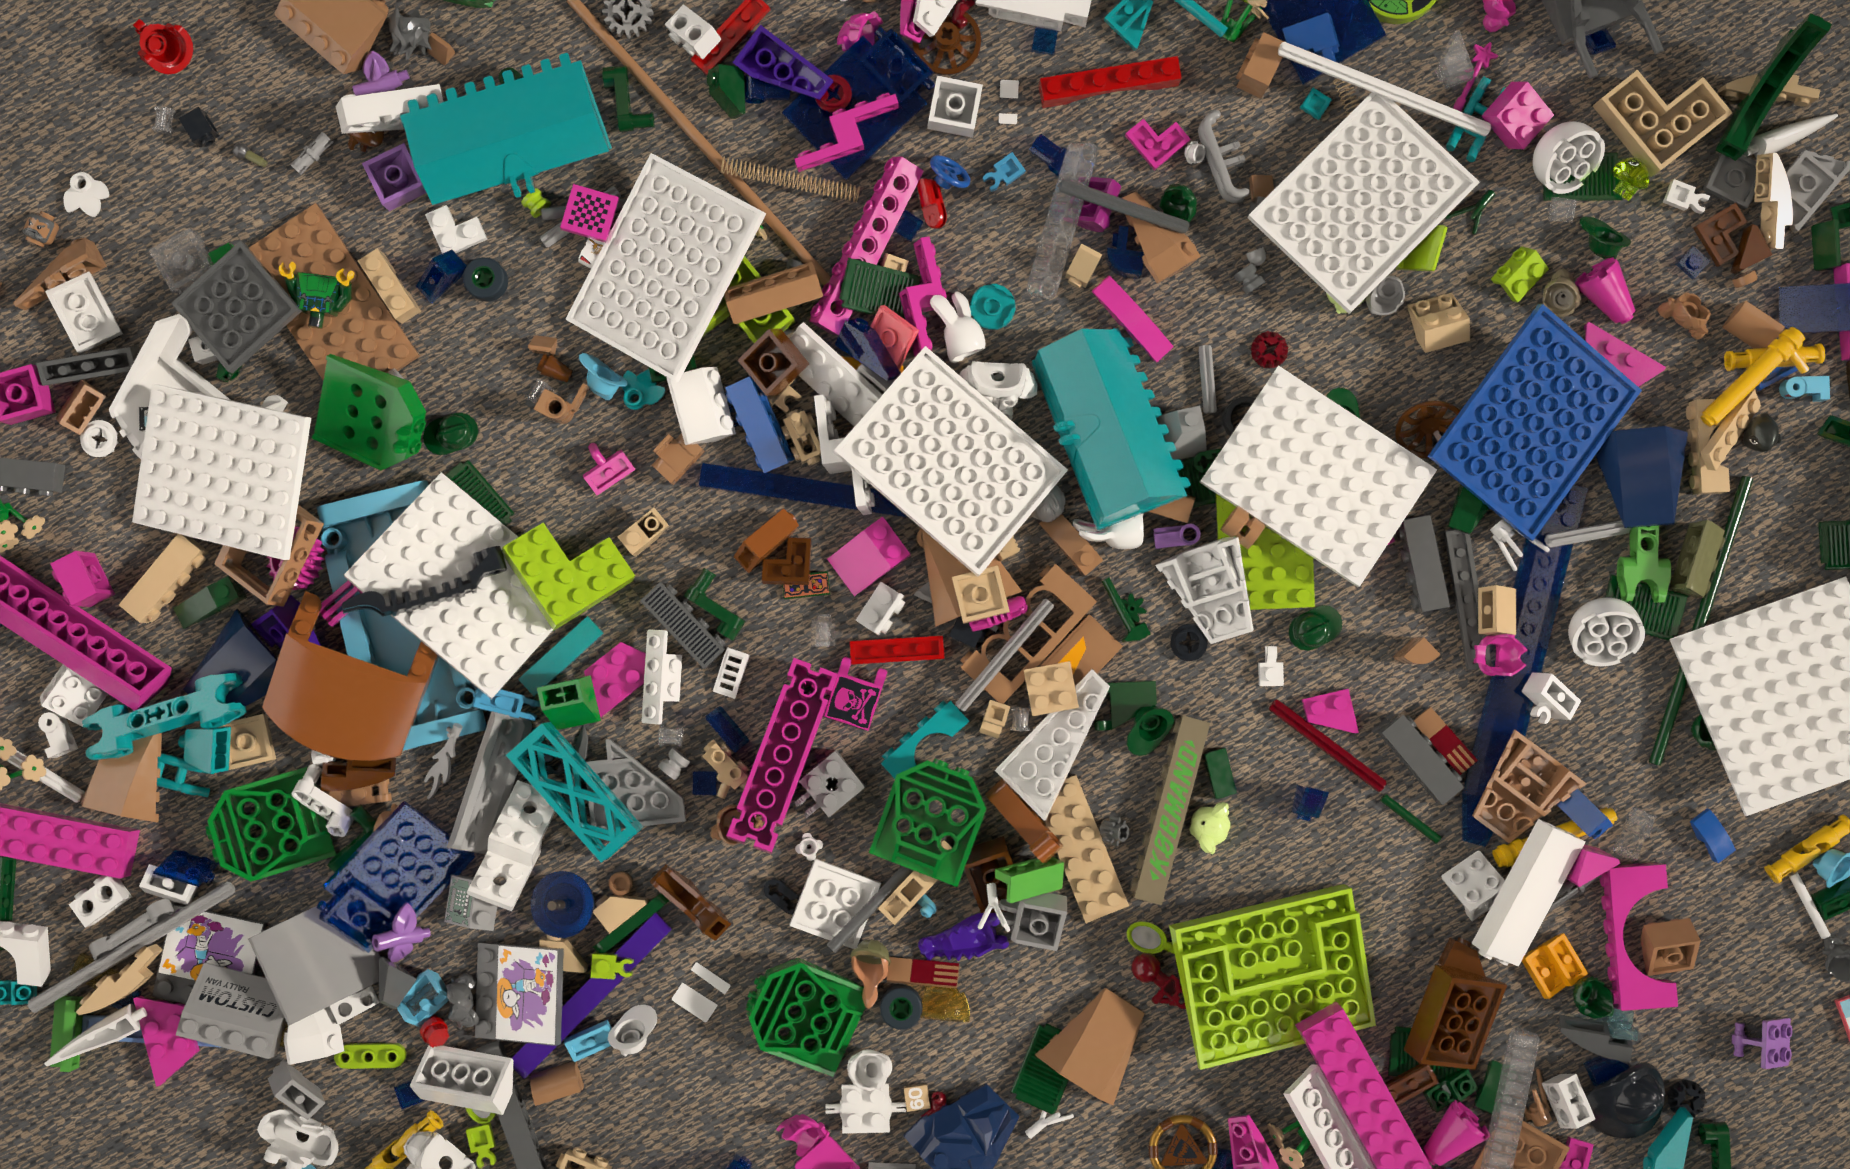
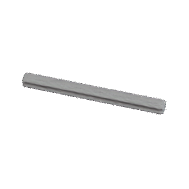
(1004, 654)

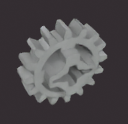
(617, 10)

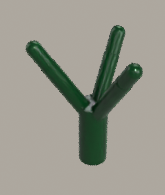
(1479, 206)

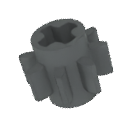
(1114, 831)

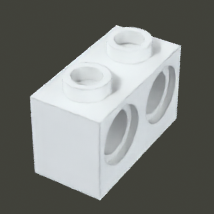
(692, 31)
(101, 901)
(1568, 1101)

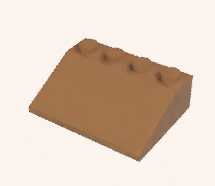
(335, 28)

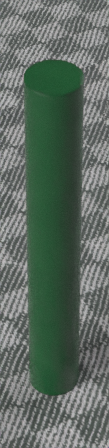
(1410, 818)

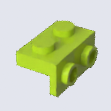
(1520, 273)

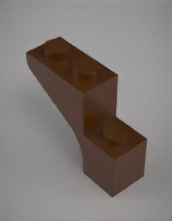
(691, 901)

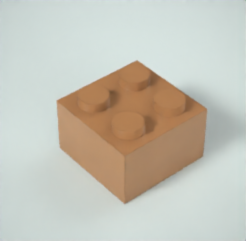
(1262, 64)

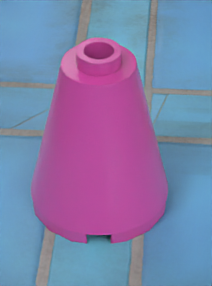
(1608, 290)
(1454, 1134)

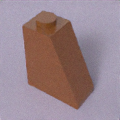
(766, 540)

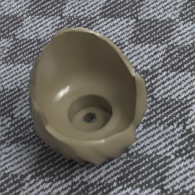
(1561, 284)

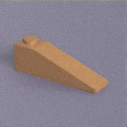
(1164, 249)
(69, 264)

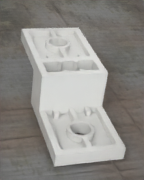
(828, 443)
(512, 847)

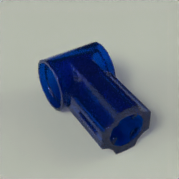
(760, 91)
(1048, 153)

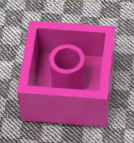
(1517, 115)
(23, 395)
(82, 579)

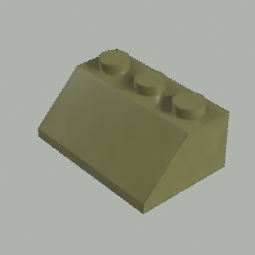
(1697, 559)

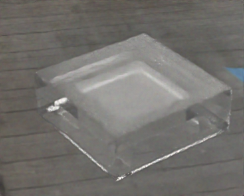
(1562, 210)

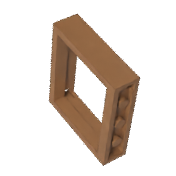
(289, 570)

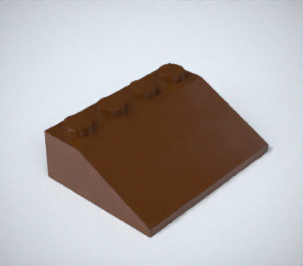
(1454, 1018)

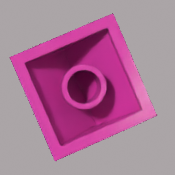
(1590, 864)

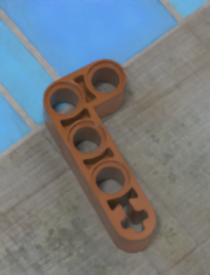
(1024, 820)

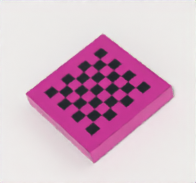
(589, 213)

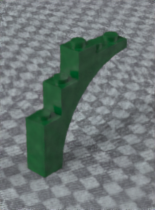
(1769, 83)

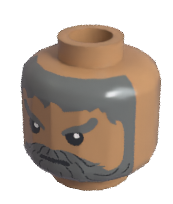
(40, 229)

